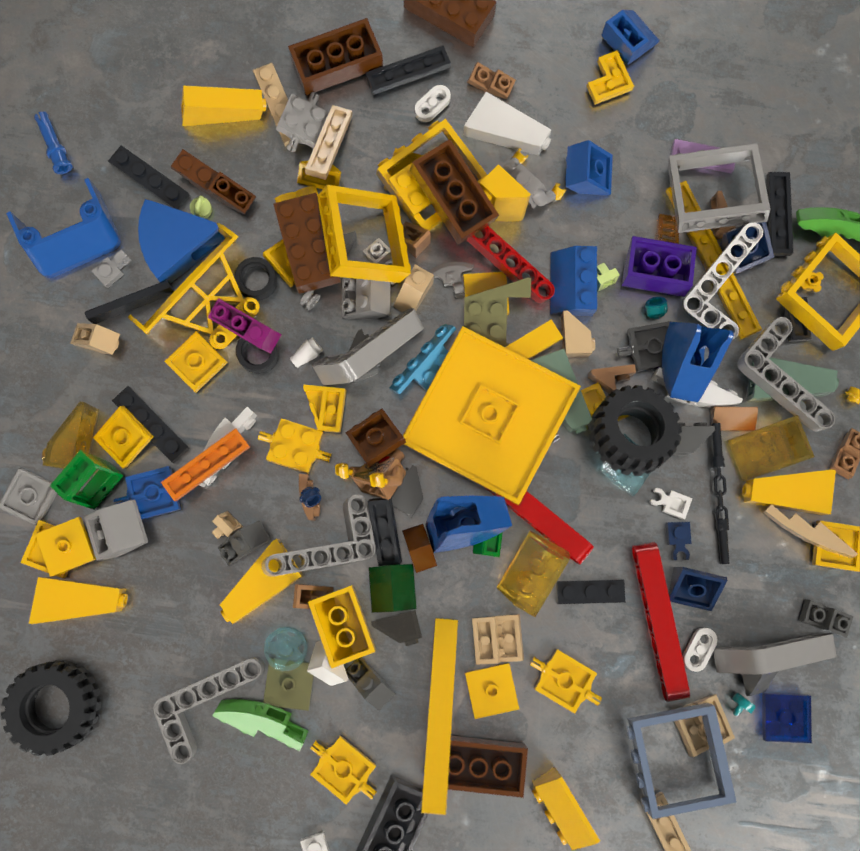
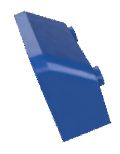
(74, 244)

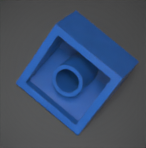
(588, 169)

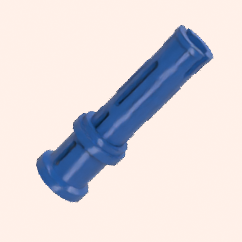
(55, 150)

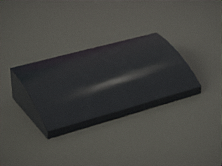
(396, 819)

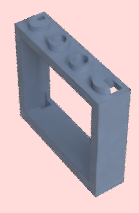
(717, 752)

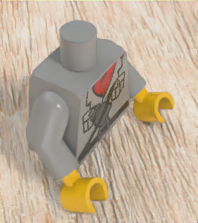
(530, 182)

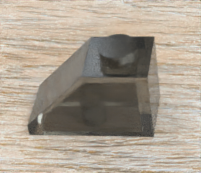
(400, 627)

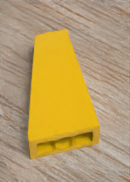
(220, 105)
(796, 492)
(256, 587)
(69, 599)

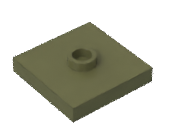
(289, 688)

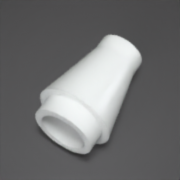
(307, 351)

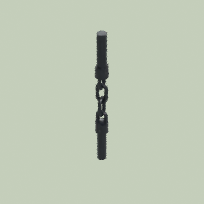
(722, 524)

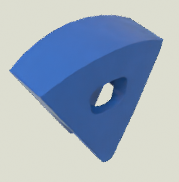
(174, 239)
(683, 361)
(466, 521)

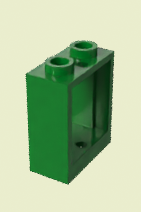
(77, 473)

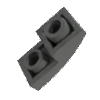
(826, 618)

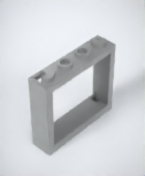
(723, 216)

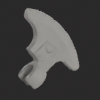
(451, 273)

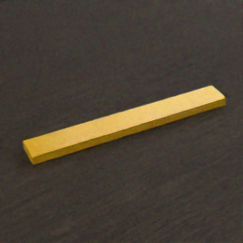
(708, 251)
(439, 718)

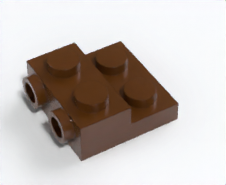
(375, 437)

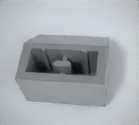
(365, 299)
(115, 530)

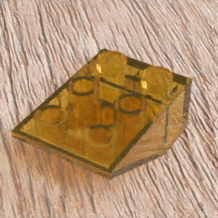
(770, 448)

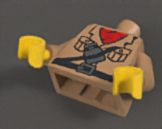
(380, 478)

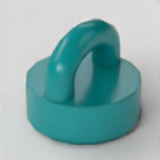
(656, 307)
(743, 704)

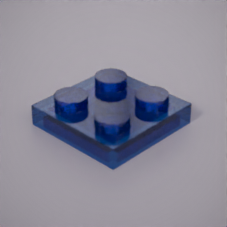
(786, 717)

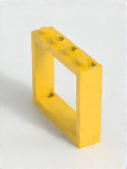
(418, 141)
(334, 239)
(804, 312)

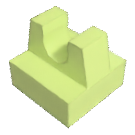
(605, 276)

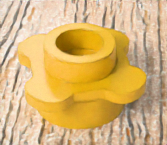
(813, 286)

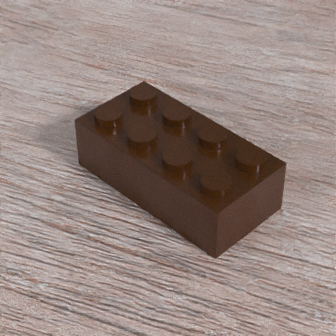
(459, 18)
(336, 56)
(453, 191)
(305, 242)
(487, 766)

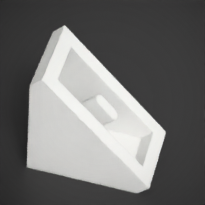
(320, 667)

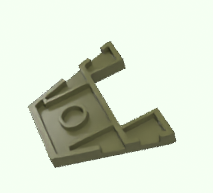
(487, 310)

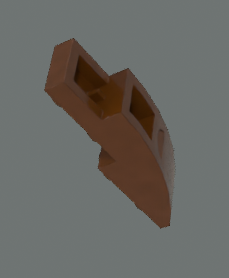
(213, 183)

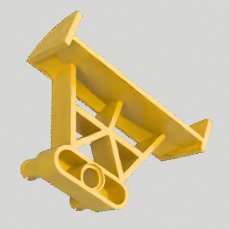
(220, 336)

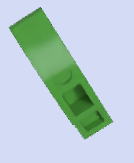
(830, 221)
(254, 716)

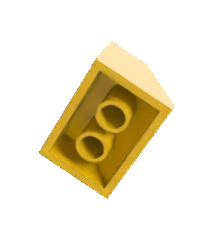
(506, 195)
(342, 626)
(564, 810)

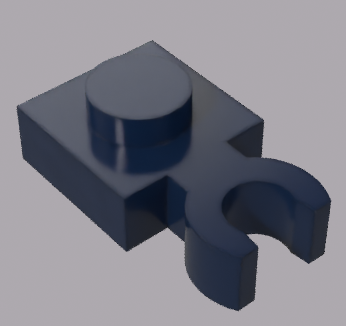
(678, 535)

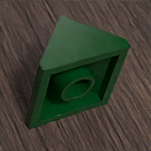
(392, 588)

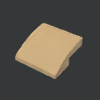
(498, 639)
(693, 730)

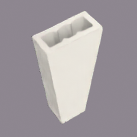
(506, 126)

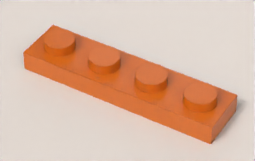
(205, 464)

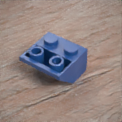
(628, 35)

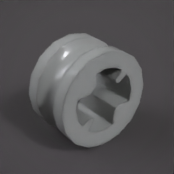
(309, 299)

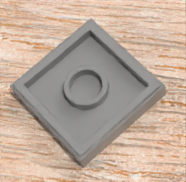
(28, 496)

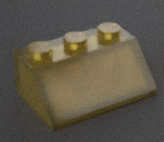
(533, 573)

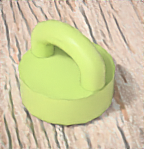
(201, 207)

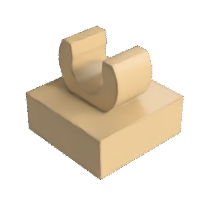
(226, 525)

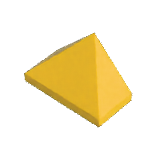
(333, 177)

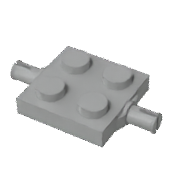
(302, 121)

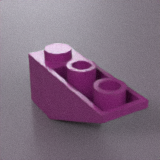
(244, 326)

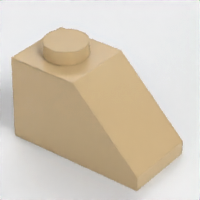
(414, 289)
(576, 337)
(95, 338)

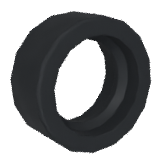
(253, 262)
(258, 368)

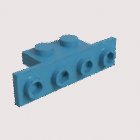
(426, 363)

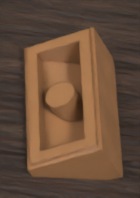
(734, 418)

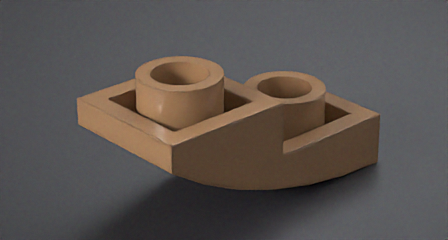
(493, 82)
(847, 455)
(312, 512)

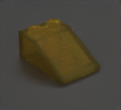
(71, 437)

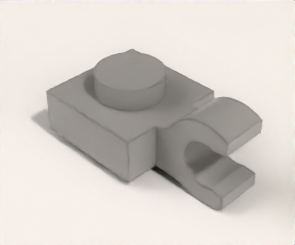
(109, 270)

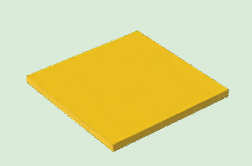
(490, 415)

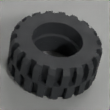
(653, 412)
(21, 713)

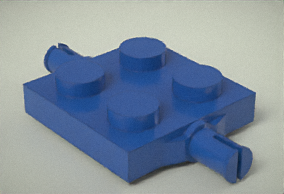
(149, 493)

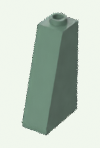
(814, 379)
(578, 416)

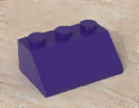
(659, 266)

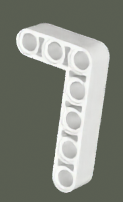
(718, 280)

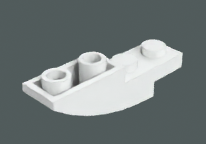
(712, 397)
(242, 422)

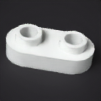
(431, 104)
(701, 650)

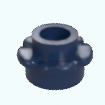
(310, 496)

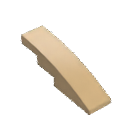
(818, 536)

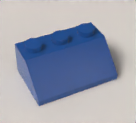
(575, 280)

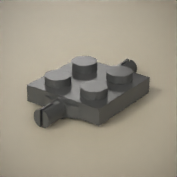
(646, 345)

